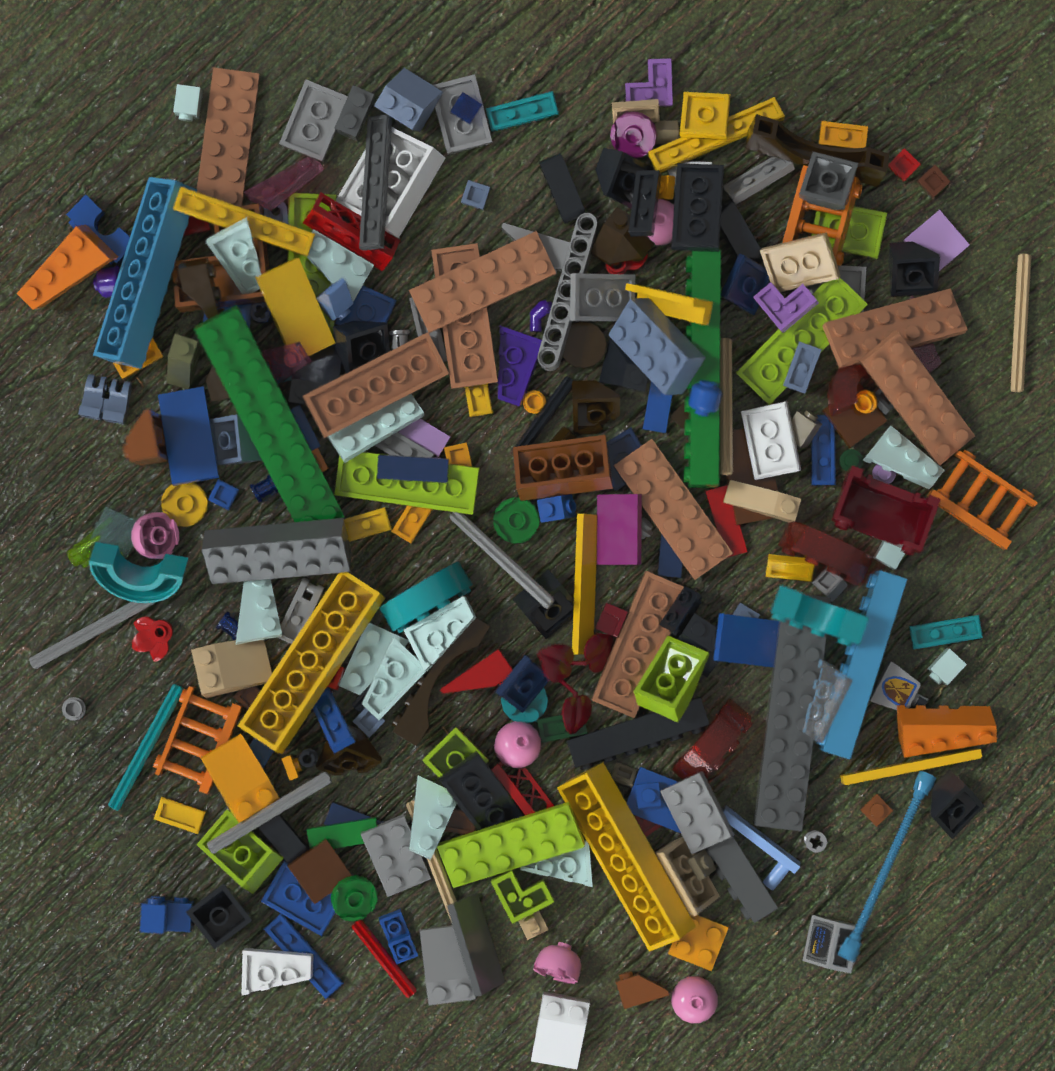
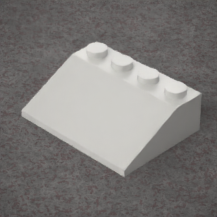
(410, 174)

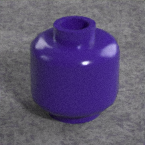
(105, 280)

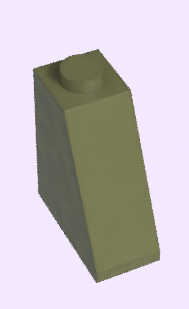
(183, 361)

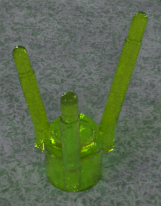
(80, 552)

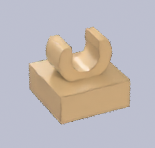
(533, 925)

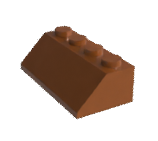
(146, 440)
(562, 467)

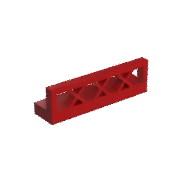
(347, 234)
(515, 793)

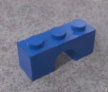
(90, 214)

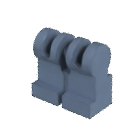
(98, 408)

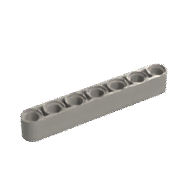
(561, 302)

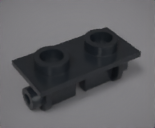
(685, 603)

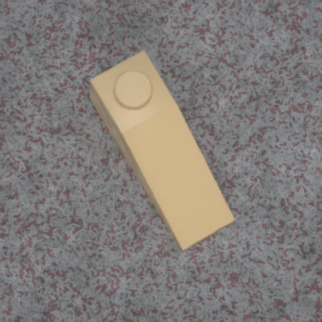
(762, 501)

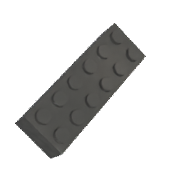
(277, 551)

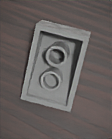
(444, 967)

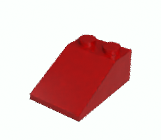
(486, 673)

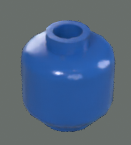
(705, 397)

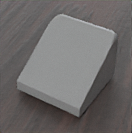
(829, 584)

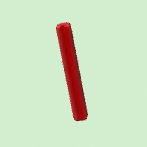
(384, 958)

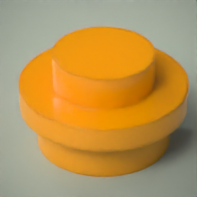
(534, 401)
(866, 402)

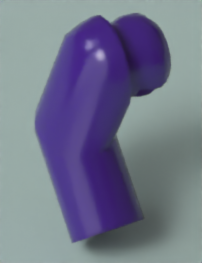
(538, 313)

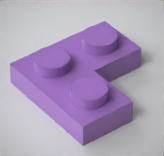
(658, 85)
(787, 310)

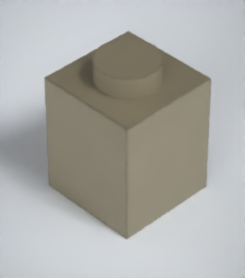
(805, 427)

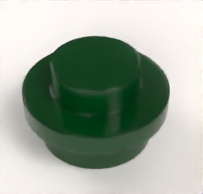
(849, 458)

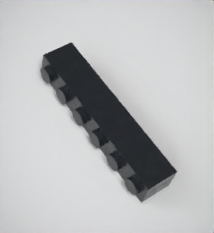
(635, 733)

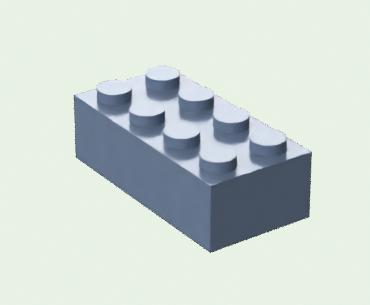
(656, 346)

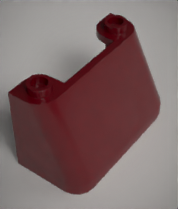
(884, 511)

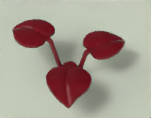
(557, 666)

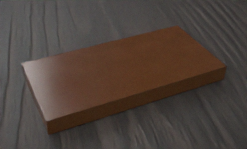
(744, 473)

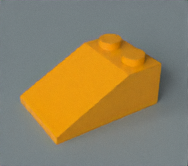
(239, 778)

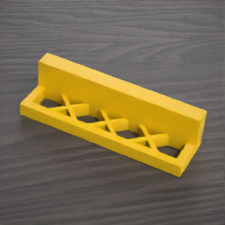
(675, 304)

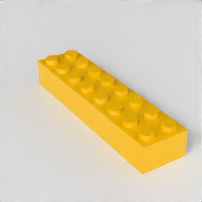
(311, 661)
(626, 857)

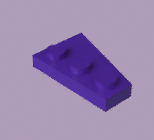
(516, 366)

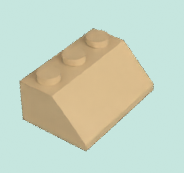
(693, 893)

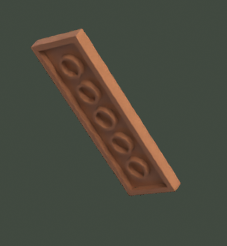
(228, 135)
(482, 282)
(917, 320)
(467, 339)
(375, 385)
(917, 397)
(673, 509)
(636, 644)

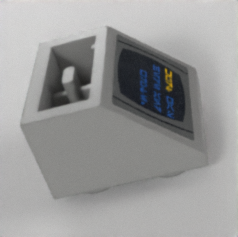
(824, 943)

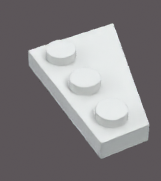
(273, 968)

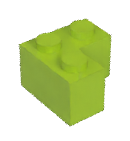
(518, 901)

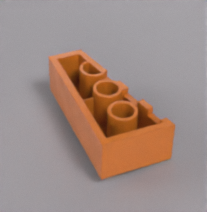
(67, 266)
(944, 728)

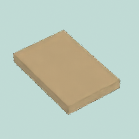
(800, 262)

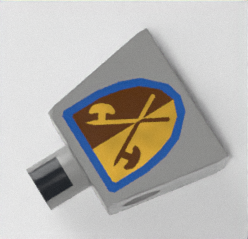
(896, 688)

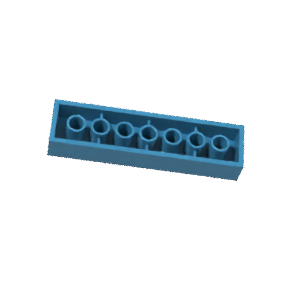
(143, 275)
(864, 660)

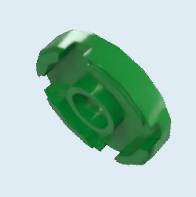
(516, 520)
(354, 898)

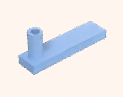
(785, 860)

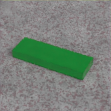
(342, 833)

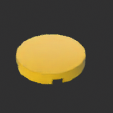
(185, 504)

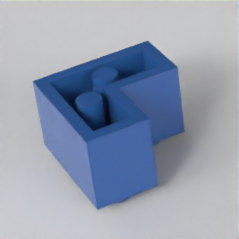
(165, 915)

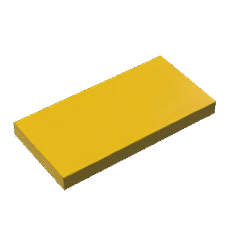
(295, 307)

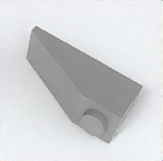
(555, 248)

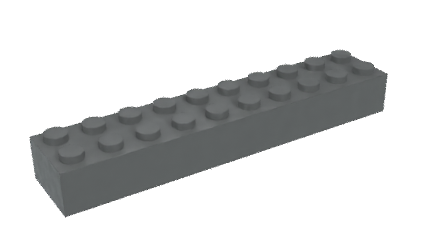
(785, 746)

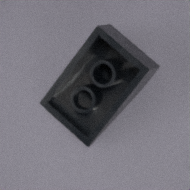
(322, 370)

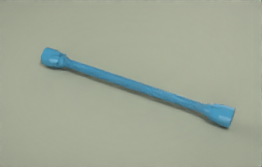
(923, 784)

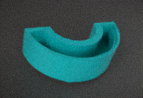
(133, 581)
(426, 595)
(818, 616)

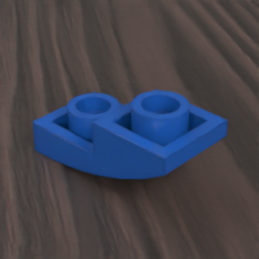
(398, 936)

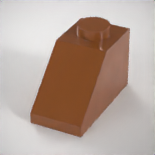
(638, 989)

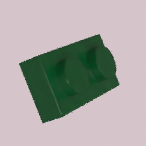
(553, 729)

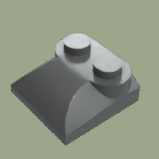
(828, 181)

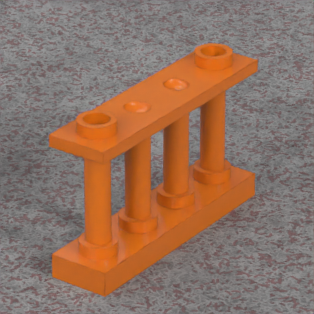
(797, 225)
(981, 522)
(230, 714)

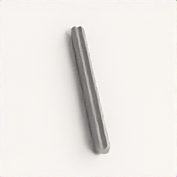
(502, 559)
(87, 633)
(269, 812)

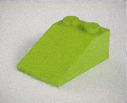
(671, 678)
(246, 859)

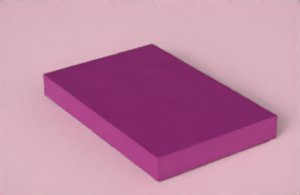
(619, 529)

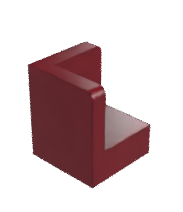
(611, 620)

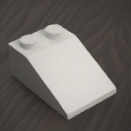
(560, 1030)

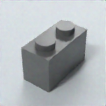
(355, 113)

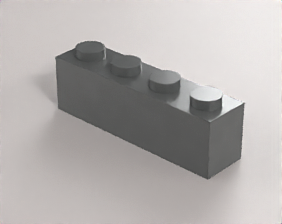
(742, 879)

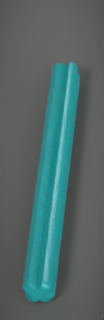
(145, 747)

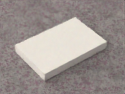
(771, 440)

